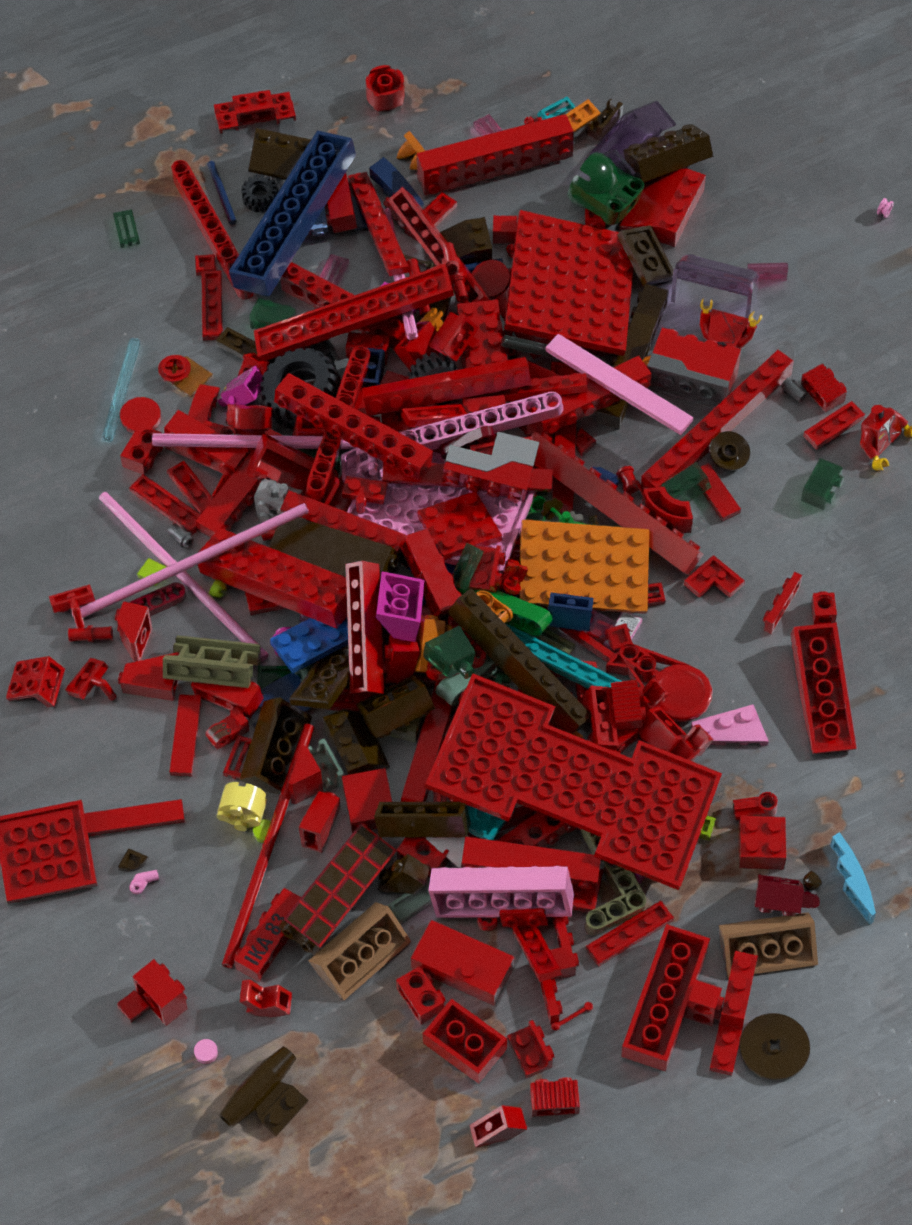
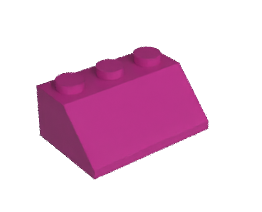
(400, 605)

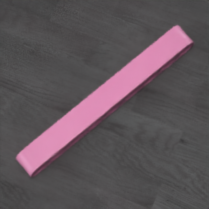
(481, 417)

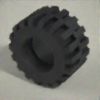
(432, 365)

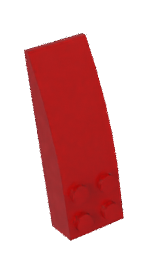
(823, 688)

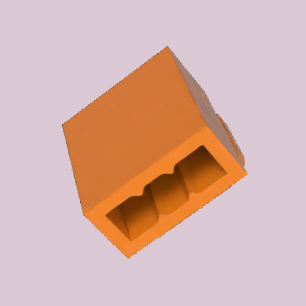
(429, 629)

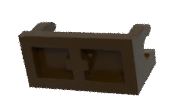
(605, 120)

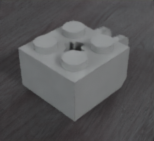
(270, 498)

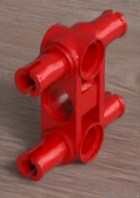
(457, 280)

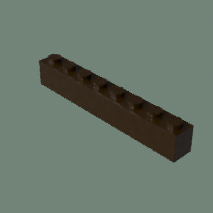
(640, 336)
(517, 661)

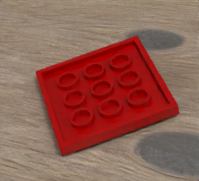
(45, 852)

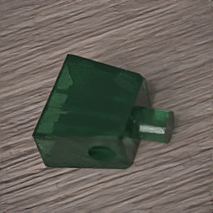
(451, 653)

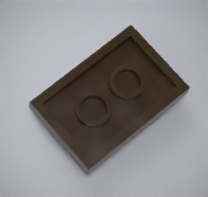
(646, 255)

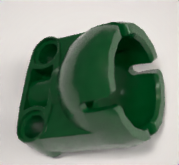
(609, 192)

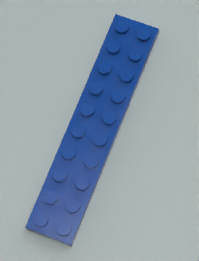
(314, 640)

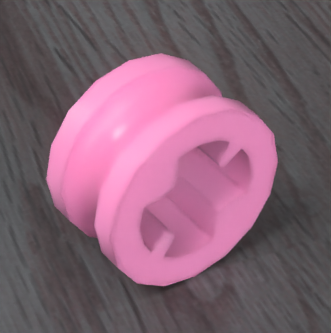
(885, 207)

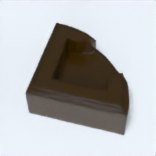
(132, 861)

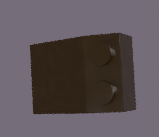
(470, 240)

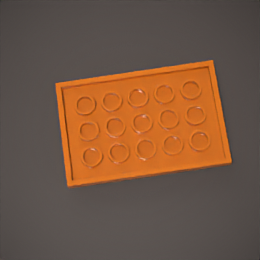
(585, 562)

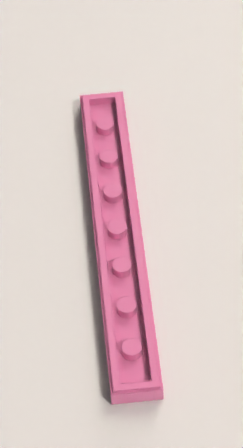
(619, 384)

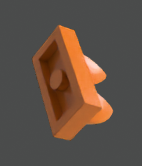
(409, 148)

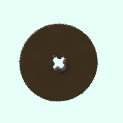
(773, 1029)

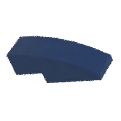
(391, 179)

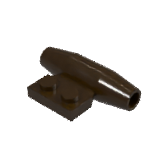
(266, 1094)

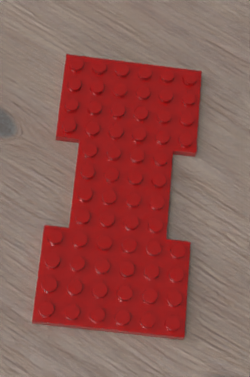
(640, 806)

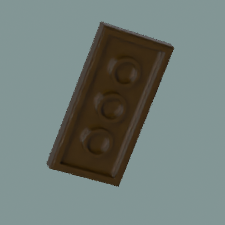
(324, 681)

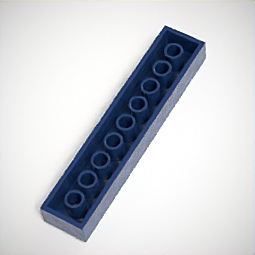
(292, 213)

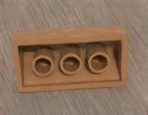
(777, 942)
(360, 950)

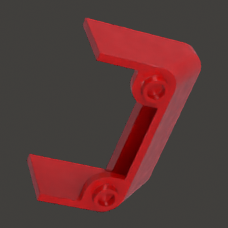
(285, 466)

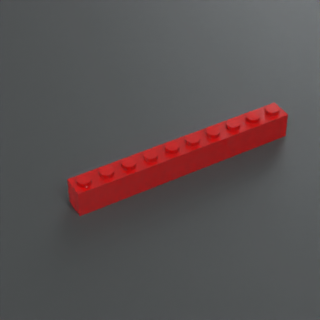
(722, 418)
(614, 504)

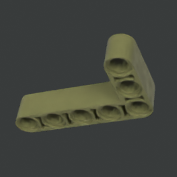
(623, 894)

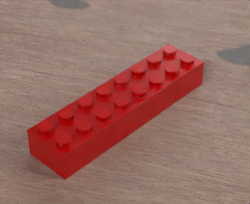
(495, 154)
(279, 579)

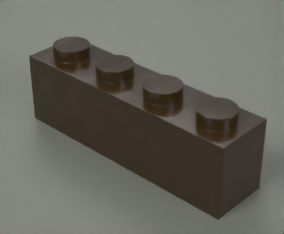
(422, 819)

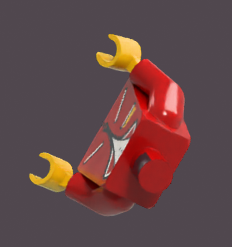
(880, 431)

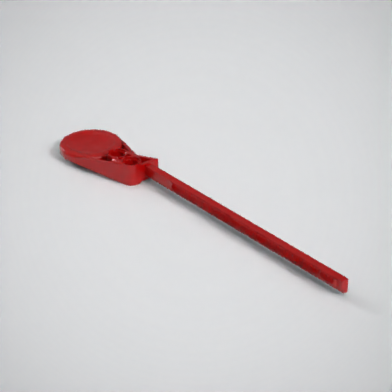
(687, 686)

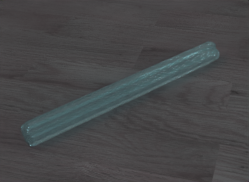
(121, 389)

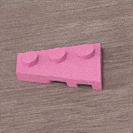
(734, 727)

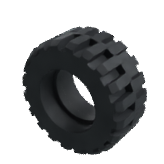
(305, 366)

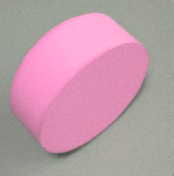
(205, 1051)

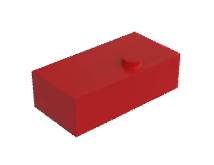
(463, 962)

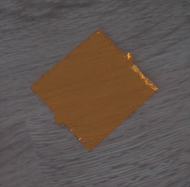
(196, 377)

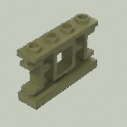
(212, 661)

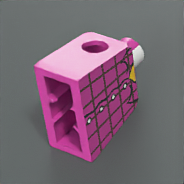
(242, 388)

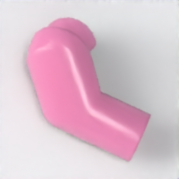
(141, 880)

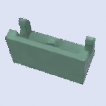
(328, 765)

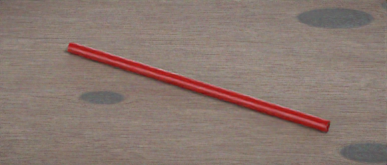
(264, 855)

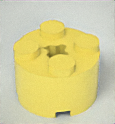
(242, 806)

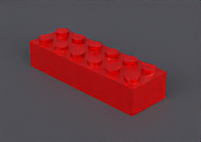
(665, 997)

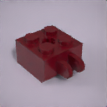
(783, 895)

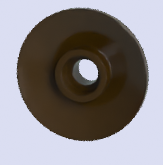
(734, 444)

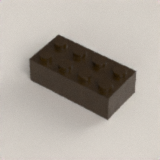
(668, 152)

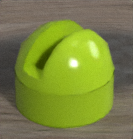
(216, 588)

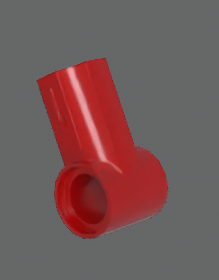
(753, 806)

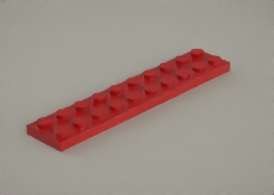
(353, 313)

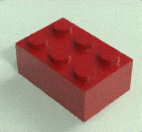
(465, 1041)

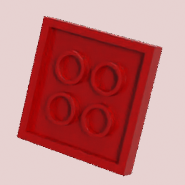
(458, 523)

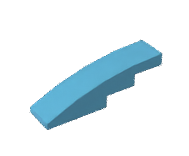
(855, 882)

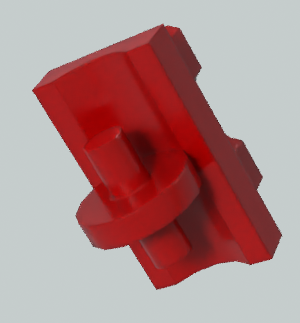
(511, 577)

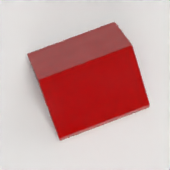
(305, 778)

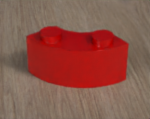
(673, 511)

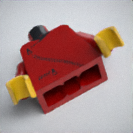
(727, 327)

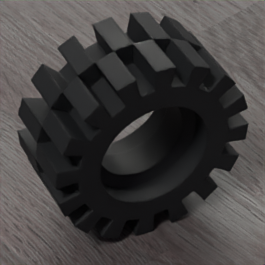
(259, 184)

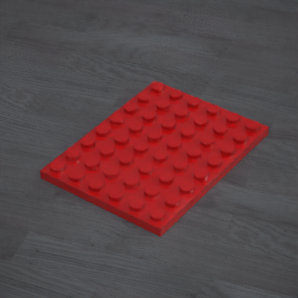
(569, 283)

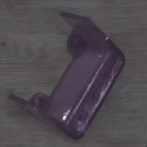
(633, 128)
(717, 276)

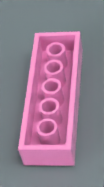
(488, 890)

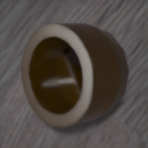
(811, 881)

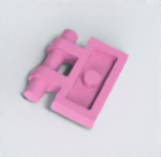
(357, 462)

